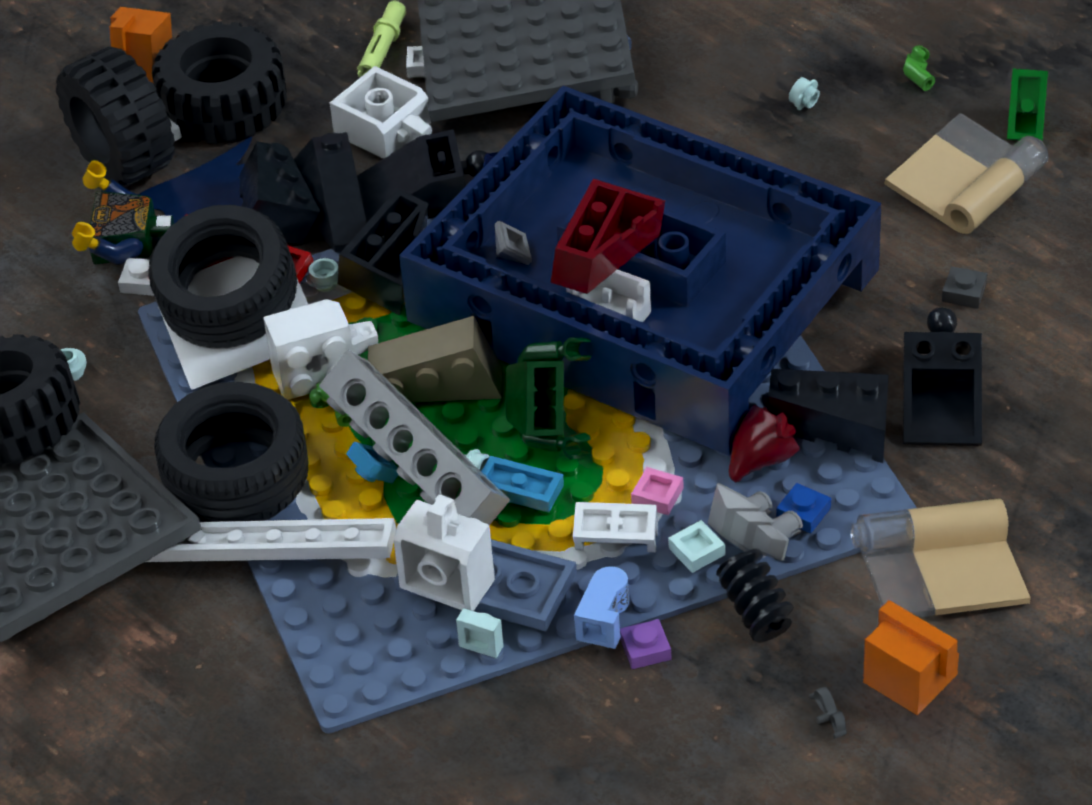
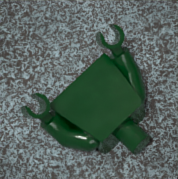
(537, 396)

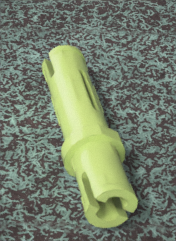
(385, 32)

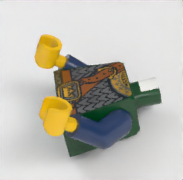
(120, 221)

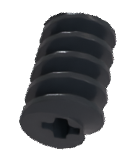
(755, 595)

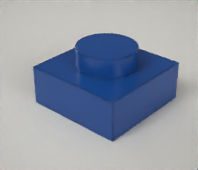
(808, 504)

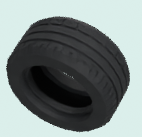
(206, 238)
(227, 415)

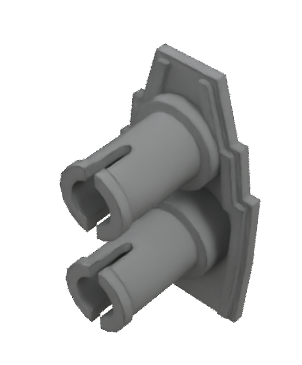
(747, 522)

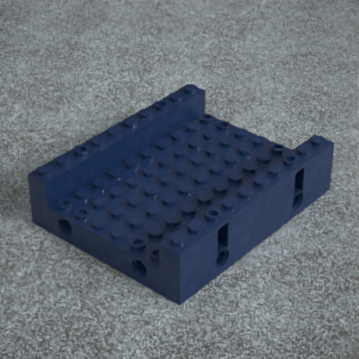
(731, 276)

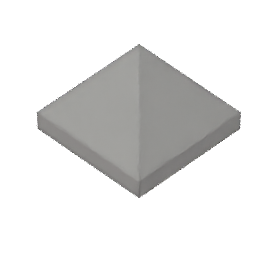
(511, 244)

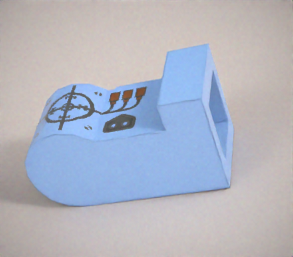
(600, 608)

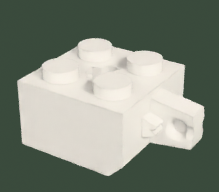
(381, 112)
(310, 342)
(444, 554)

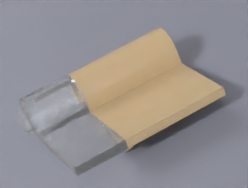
(966, 173)
(941, 557)

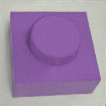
(645, 644)

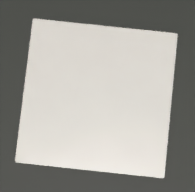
(207, 364)

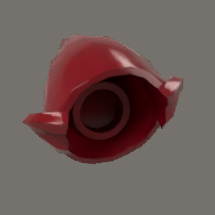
(761, 442)

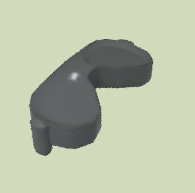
(826, 703)

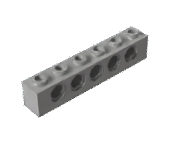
(357, 377)

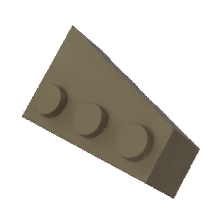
(441, 363)

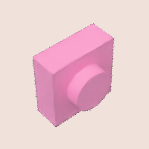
(658, 489)

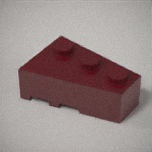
(604, 235)

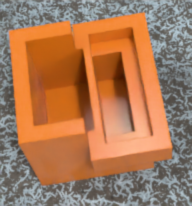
(140, 34)
(908, 658)

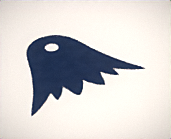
(202, 187)

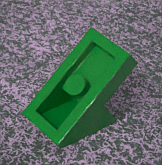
(1027, 104)

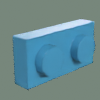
(524, 483)

